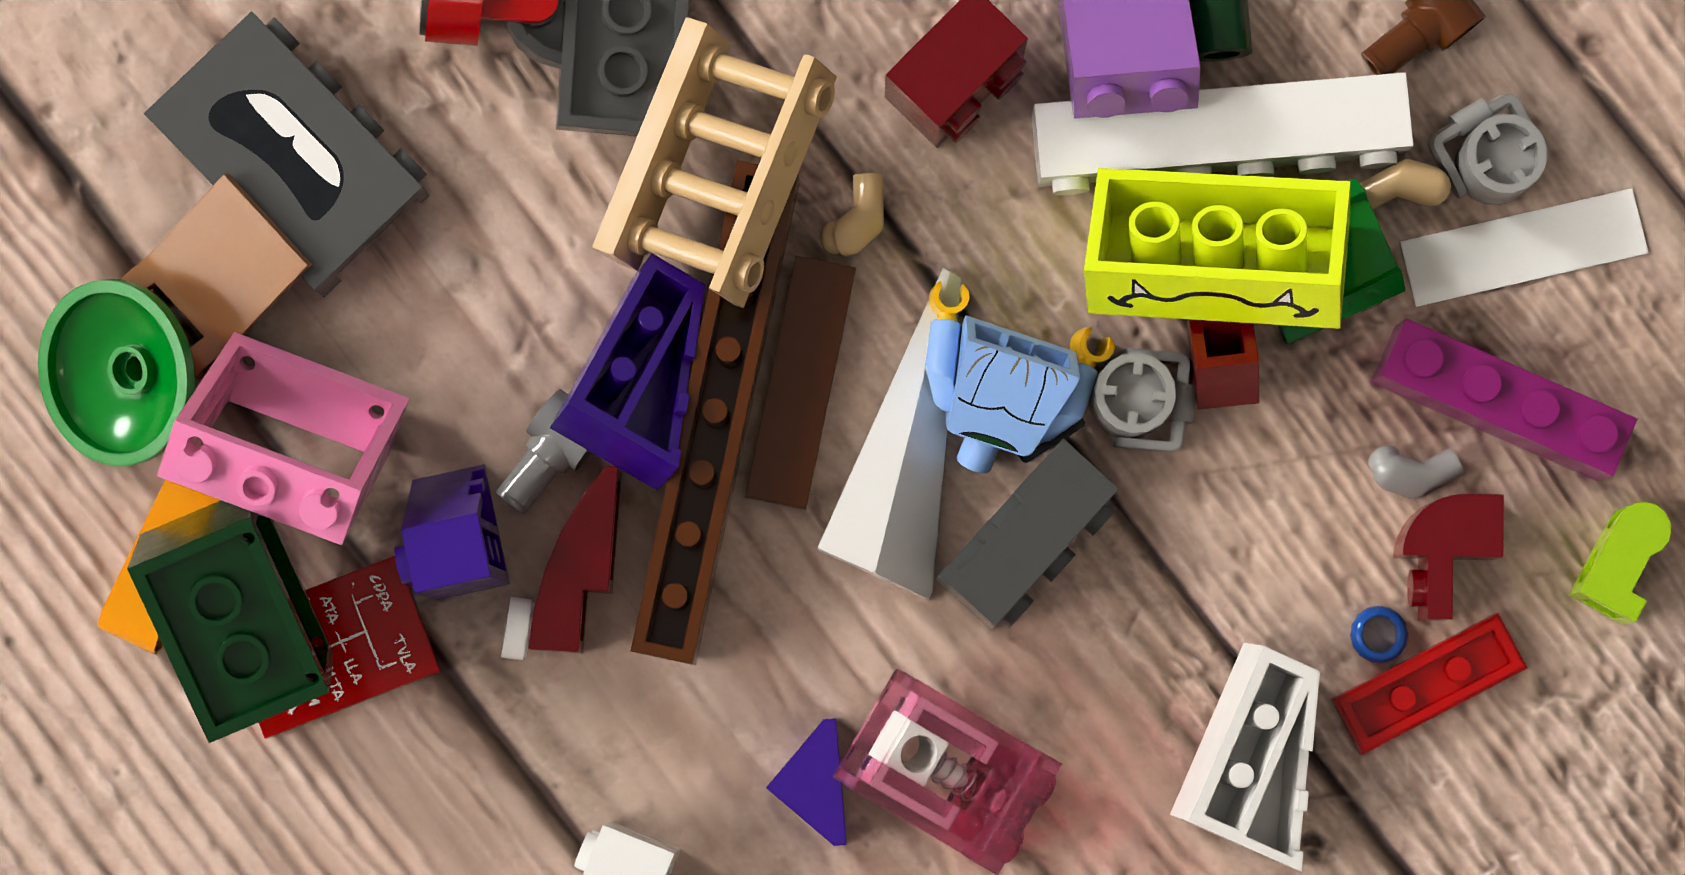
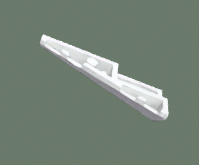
(894, 492)

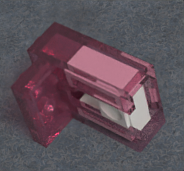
(988, 797)

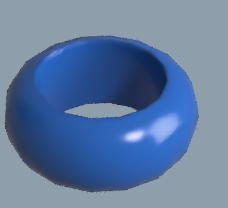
(1400, 629)

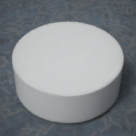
(517, 628)

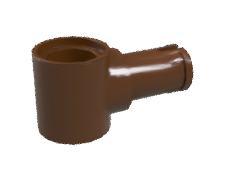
(1423, 27)

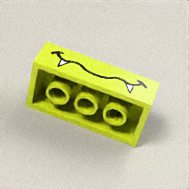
(1218, 247)

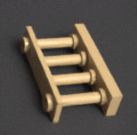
(663, 140)

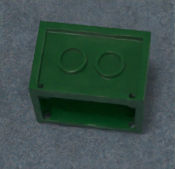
(231, 616)

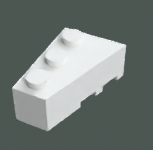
(1255, 757)

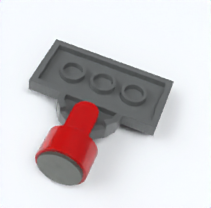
(604, 50)

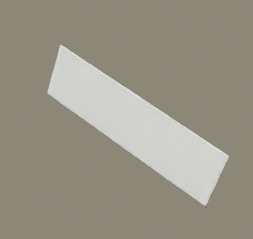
(1524, 247)

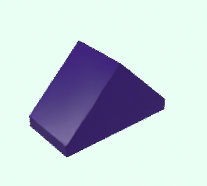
(809, 785)

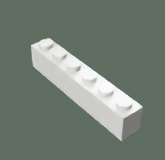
(1232, 131)

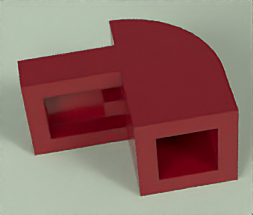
(1444, 532)

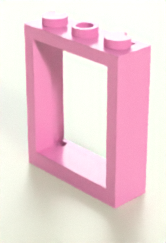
(301, 396)

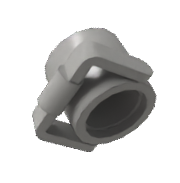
(1499, 155)
(1139, 394)

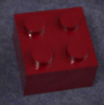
(955, 69)

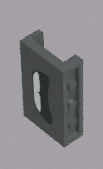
(289, 145)

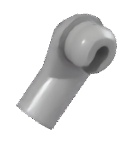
(1412, 478)

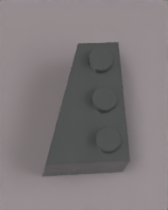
(1029, 537)

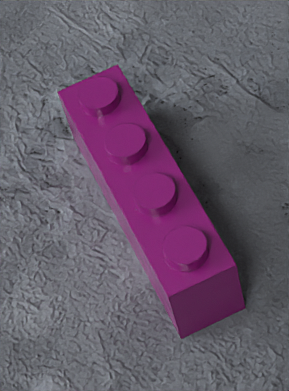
(1504, 400)

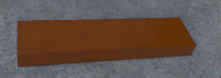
(800, 382)

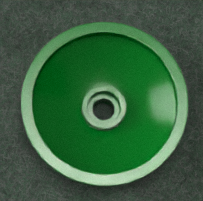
(95, 376)

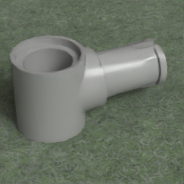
(545, 456)

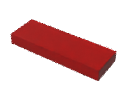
(1429, 683)

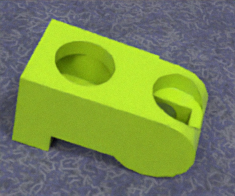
(1620, 559)

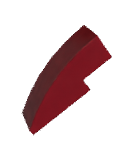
(578, 565)

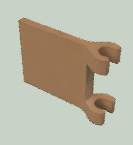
(222, 267)

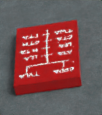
(374, 640)

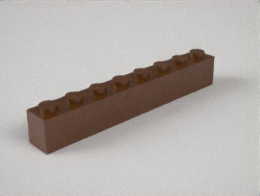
(711, 449)

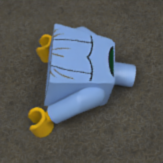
(1004, 384)

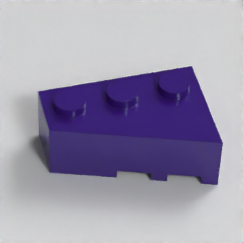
(637, 376)
(451, 536)

